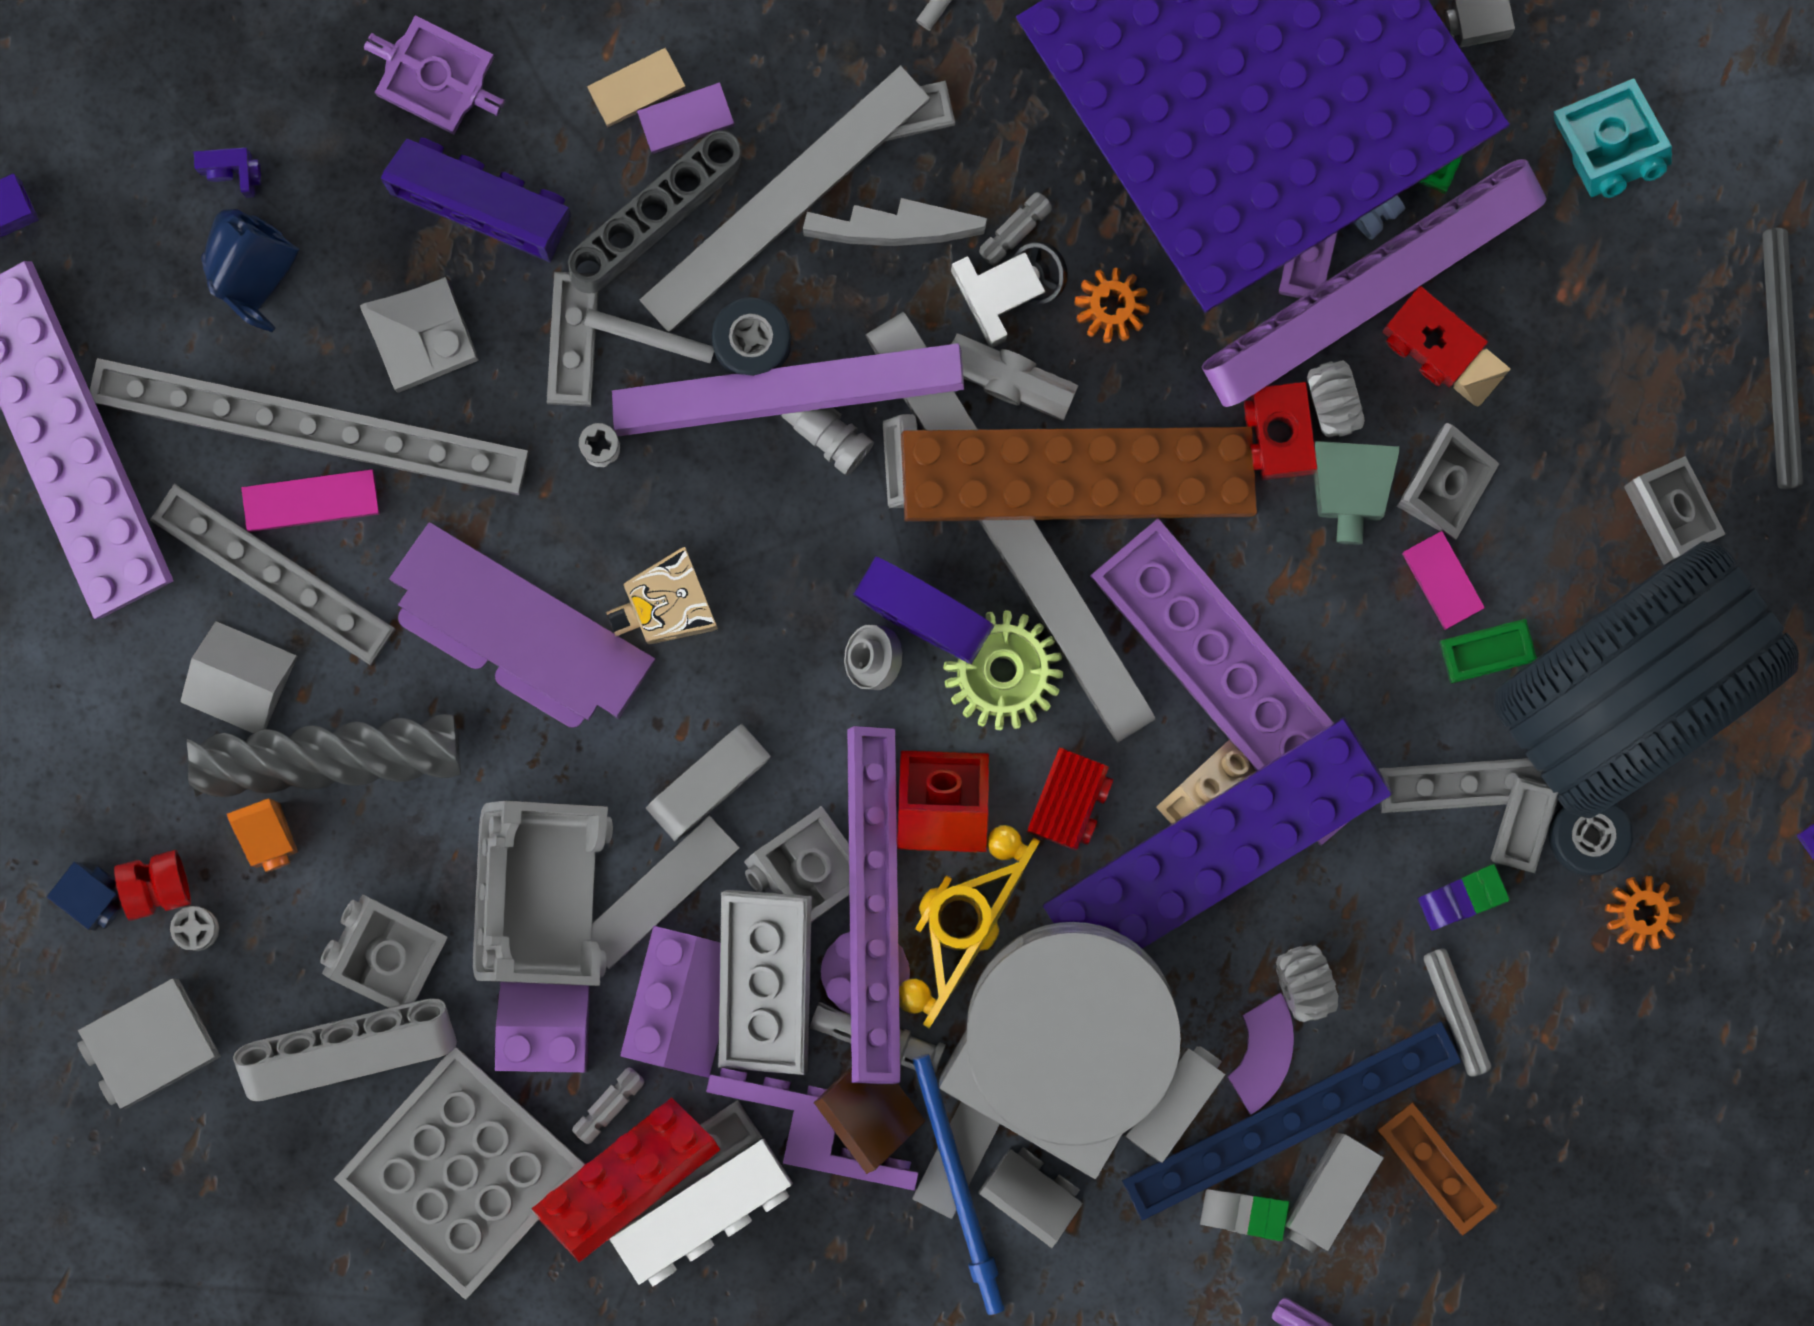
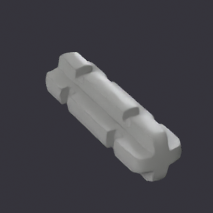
(1015, 228)
(608, 1105)

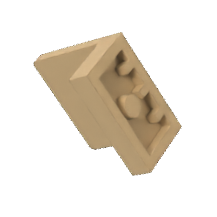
(1212, 778)

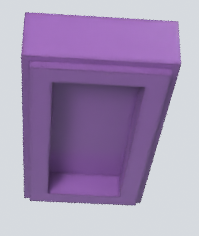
(685, 118)

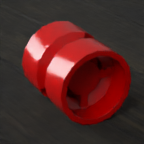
(152, 885)

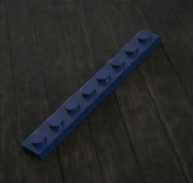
(1291, 1120)

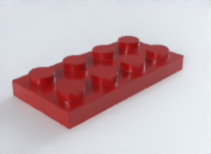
(625, 1179)

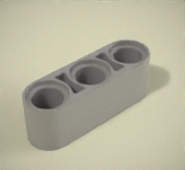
(708, 782)

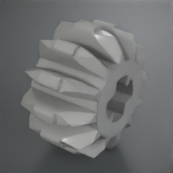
(1335, 399)
(1307, 983)

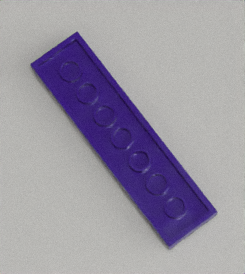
(1228, 839)

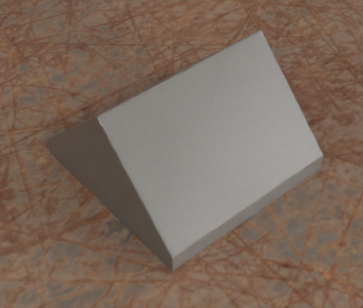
(1448, 482)
(1673, 509)
(237, 678)

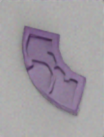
(1267, 1053)

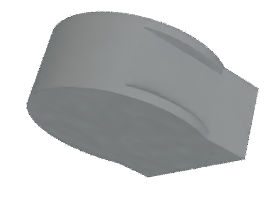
(1068, 1041)

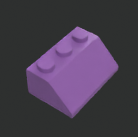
(676, 1004)

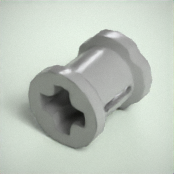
(592, 433)

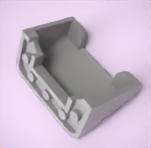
(538, 893)

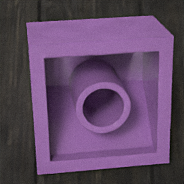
(542, 1027)

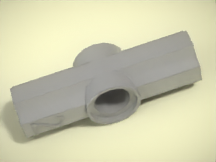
(1015, 378)

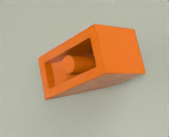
(263, 834)

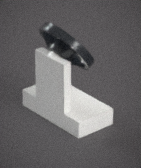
(1008, 287)

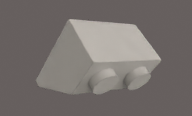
(1032, 1197)

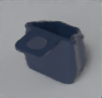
(246, 263)

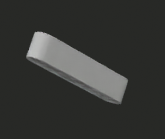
(345, 1049)

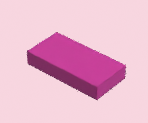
(1443, 580)

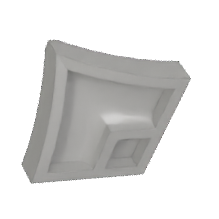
(420, 334)

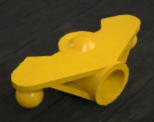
(1004, 844)

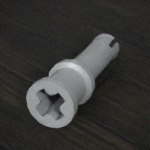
(838, 1024)

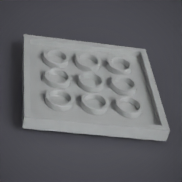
(459, 1172)

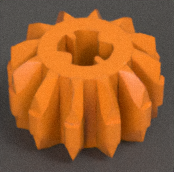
(1100, 294)
(1646, 898)

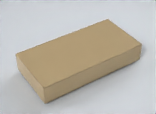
(636, 87)

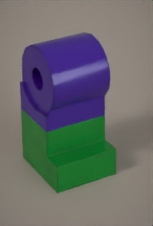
(1464, 897)

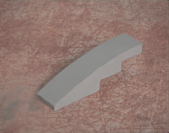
(912, 225)

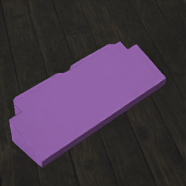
(536, 641)

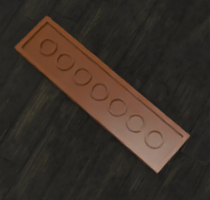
(1077, 473)

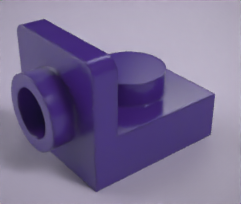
(222, 163)

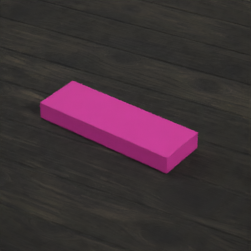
(310, 500)

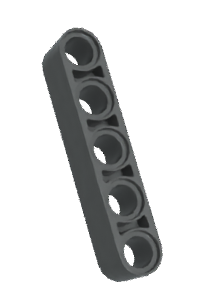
(660, 192)

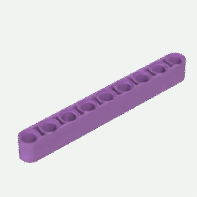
(1374, 282)

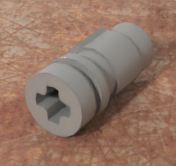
(832, 436)

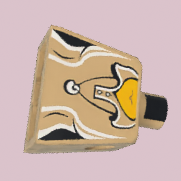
(664, 602)

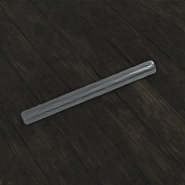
(1782, 358)

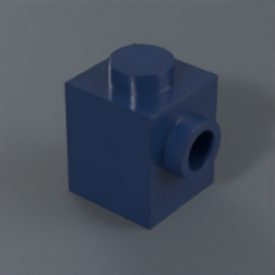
(87, 896)

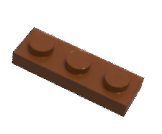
(1436, 1168)

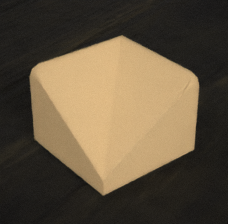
(1481, 377)

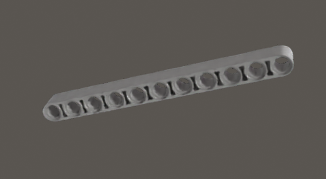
(1036, 568)

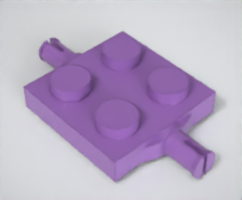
(434, 74)

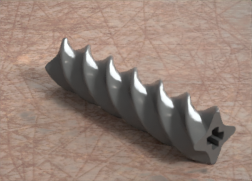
(318, 758)

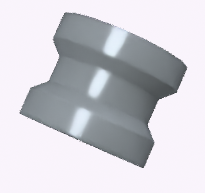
(186, 928)

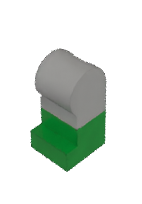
(1245, 1214)

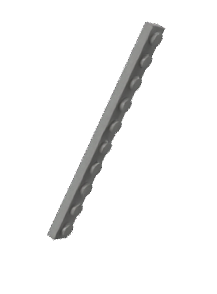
(308, 426)

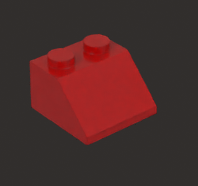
(943, 801)

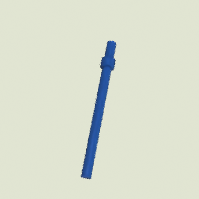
(982, 1268)

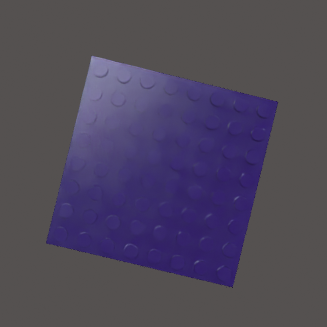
(1261, 118)

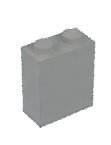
(147, 1044)
(1188, 1092)
(1331, 1193)

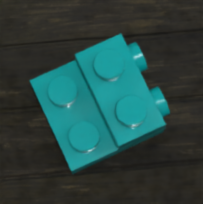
(1614, 139)

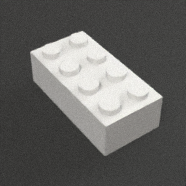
(702, 1211)

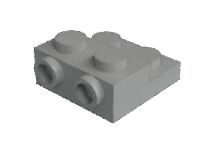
(804, 861)
(382, 953)

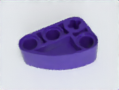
(923, 610)

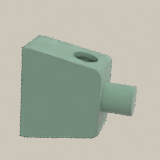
(1353, 485)

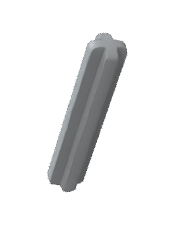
(1457, 1012)

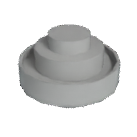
(873, 657)

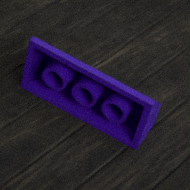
(476, 198)

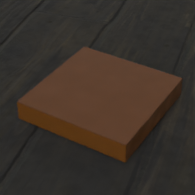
(869, 1118)

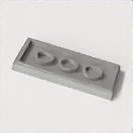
(764, 981)

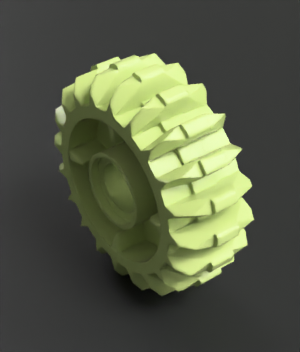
(1021, 692)

